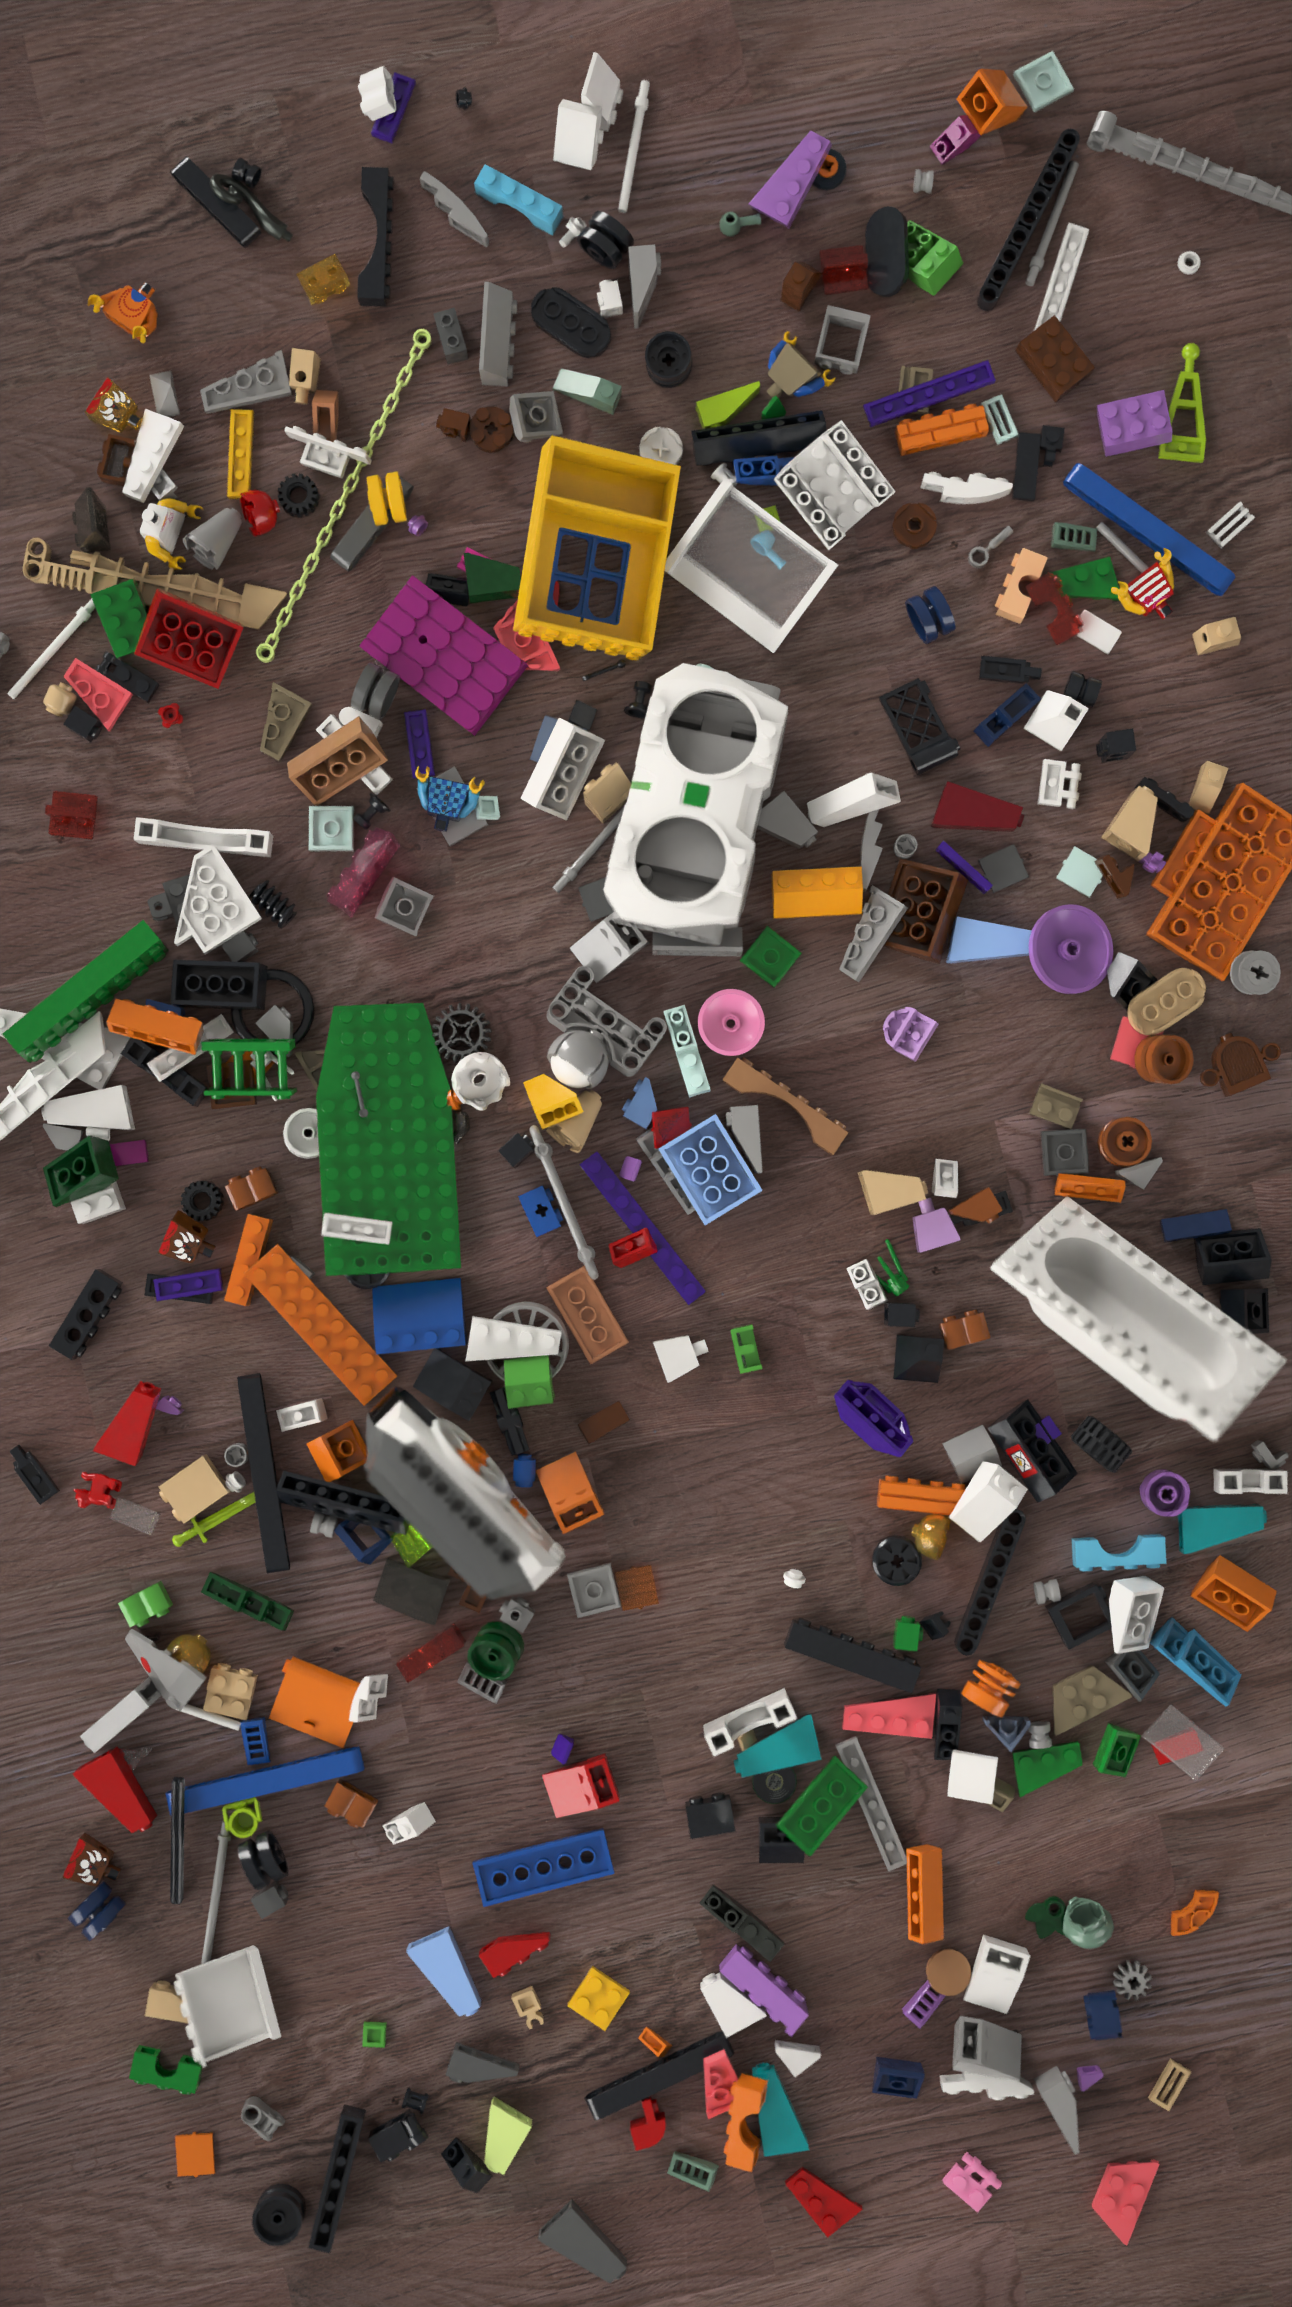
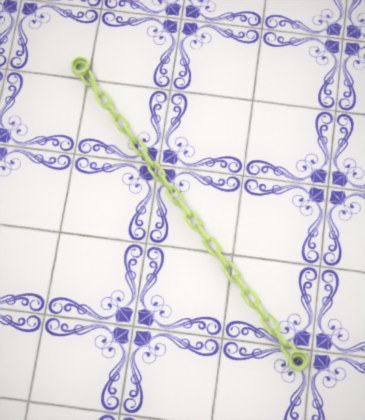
(421, 333)

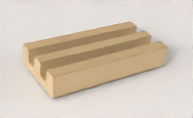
(1161, 2081)

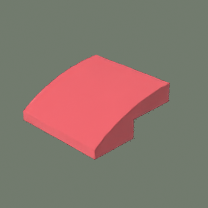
(1127, 1043)

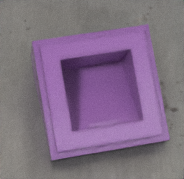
(630, 1168)
(1088, 2076)

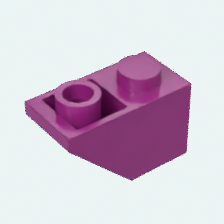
(955, 139)

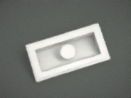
(1098, 632)

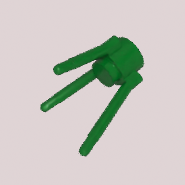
(896, 1283)

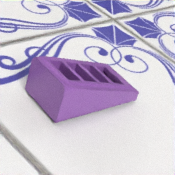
(913, 2003)

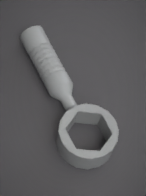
(992, 545)

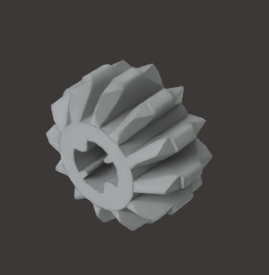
(1133, 1988)

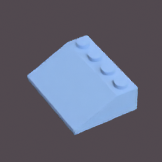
(710, 1169)

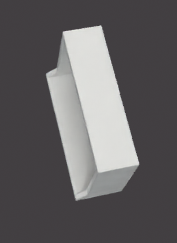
(577, 134)

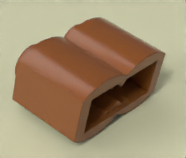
(251, 1189)
(964, 1330)
(351, 1803)

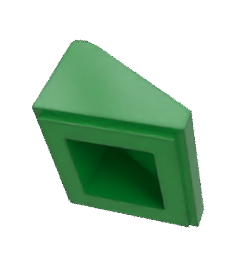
(773, 409)

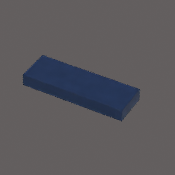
(1195, 1225)

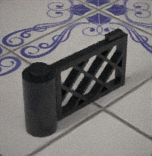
(936, 749)

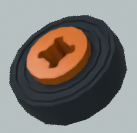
(831, 178)

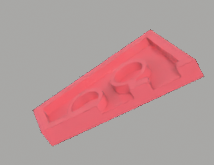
(100, 693)
(719, 2078)

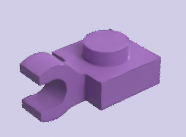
(1153, 862)

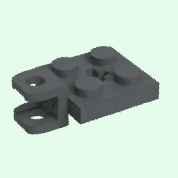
(171, 900)

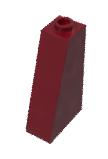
(973, 810)

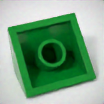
(1116, 1751)

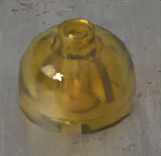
(931, 1535)
(192, 1650)

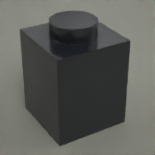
(83, 724)

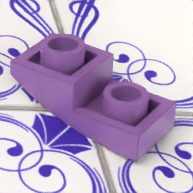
(170, 1405)

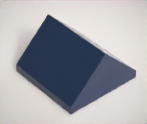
(897, 2077)

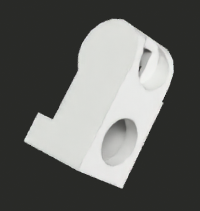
(348, 714)

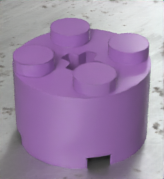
(1177, 1493)

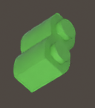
(145, 1604)

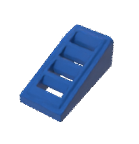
(251, 1723)

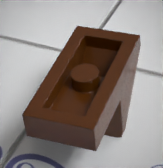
(1118, 880)

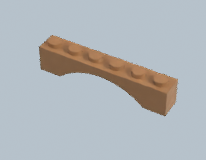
(824, 1132)

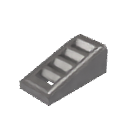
(478, 1689)

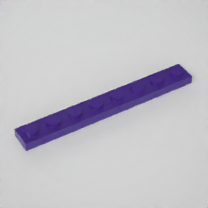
(636, 1220)

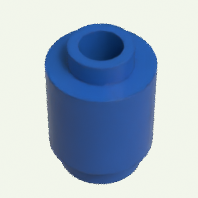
(524, 1470)

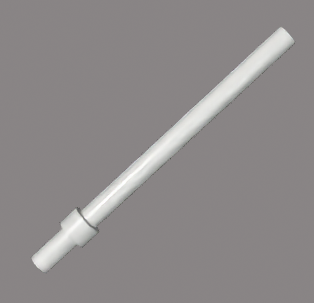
(641, 106)
(83, 614)

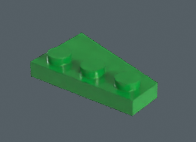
(1089, 580)

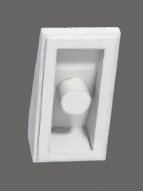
(302, 1414)

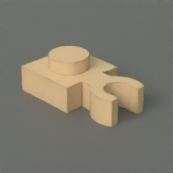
(528, 2004)

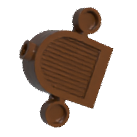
(1239, 1064)

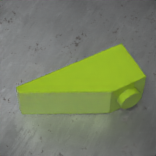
(724, 407)

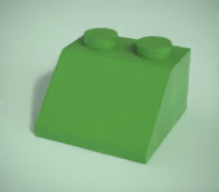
(528, 1381)

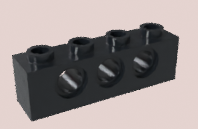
(63, 1339)

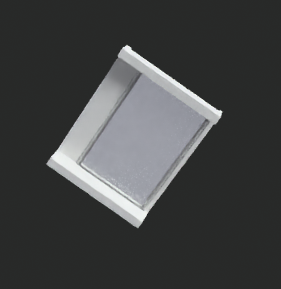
(749, 566)

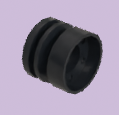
(664, 347)

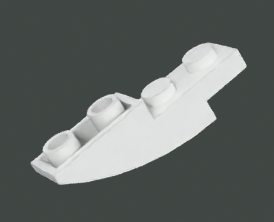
(975, 490)
(995, 2087)

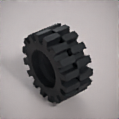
(298, 482)
(215, 1200)

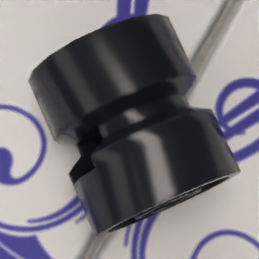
(1083, 689)

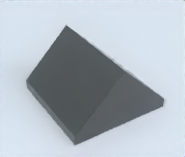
(1133, 1671)

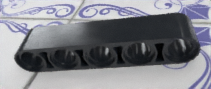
(226, 214)

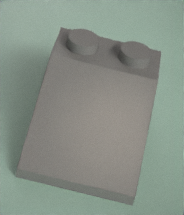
(643, 269)
(745, 1129)
(1057, 2093)

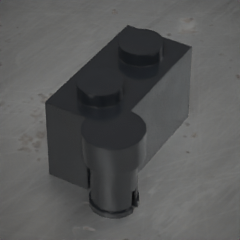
(396, 2136)

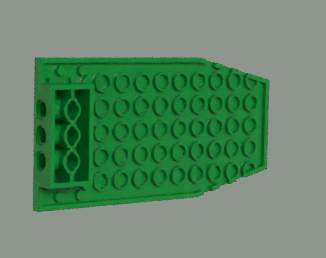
(399, 1156)

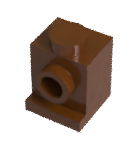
(454, 423)

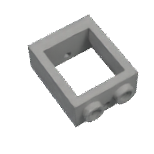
(848, 319)

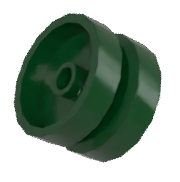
(495, 1651)

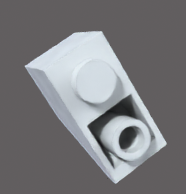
(409, 1823)

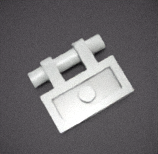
(1052, 783)

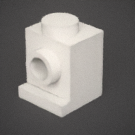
(609, 299)

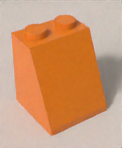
(991, 100)

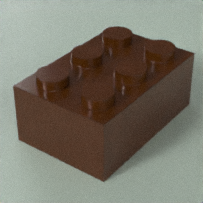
(1055, 358)

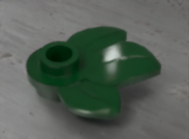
(1046, 1919)

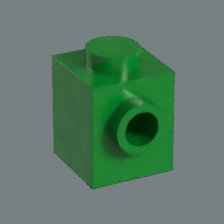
(907, 1634)

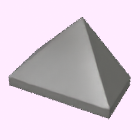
(164, 394)
(1140, 1173)

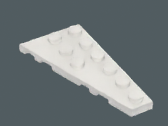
(97, 1073)

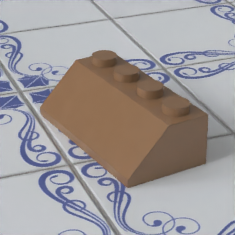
(336, 761)

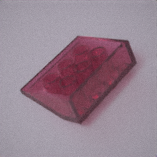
(363, 872)

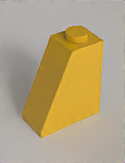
(551, 1100)

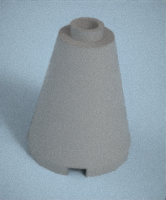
(214, 537)

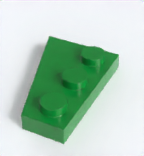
(1041, 1766)

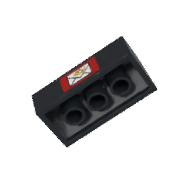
(1039, 1464)

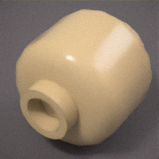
(60, 699)

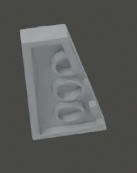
(252, 385)
(876, 925)

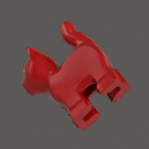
(99, 1491)

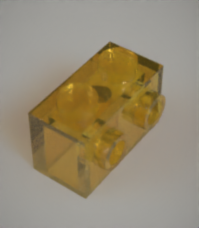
(323, 279)

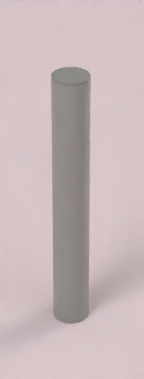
(1121, 547)

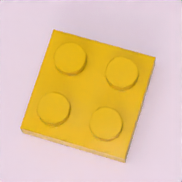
(598, 1998)

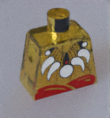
(113, 408)

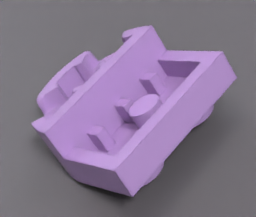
(908, 1031)

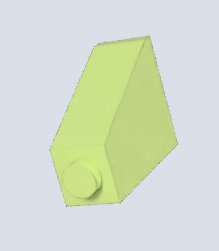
(505, 2135)

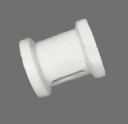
(723, 473)

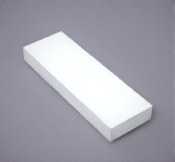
(356, 1228)

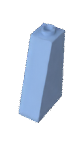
(985, 941)
(446, 1969)

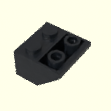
(775, 1845)

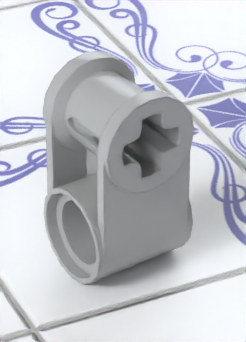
(263, 2122)

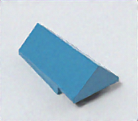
(1197, 1660)

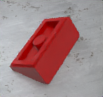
(632, 1248)

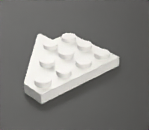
(213, 903)

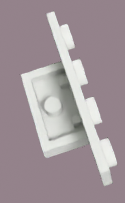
(324, 454)

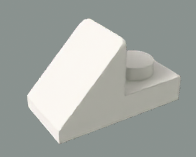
(945, 1178)

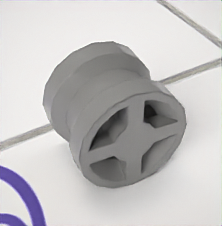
(923, 181)

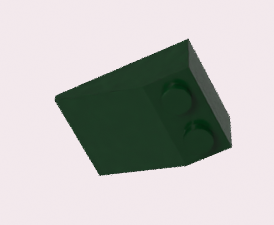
(81, 1171)

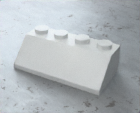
(562, 769)

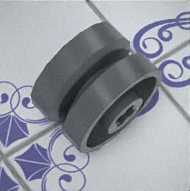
(375, 691)

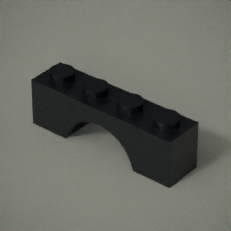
(180, 1081)

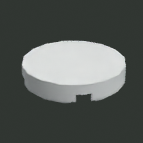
(661, 445)

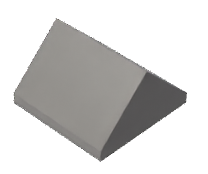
(969, 1451)

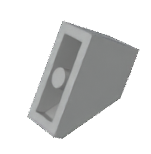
(277, 1024)

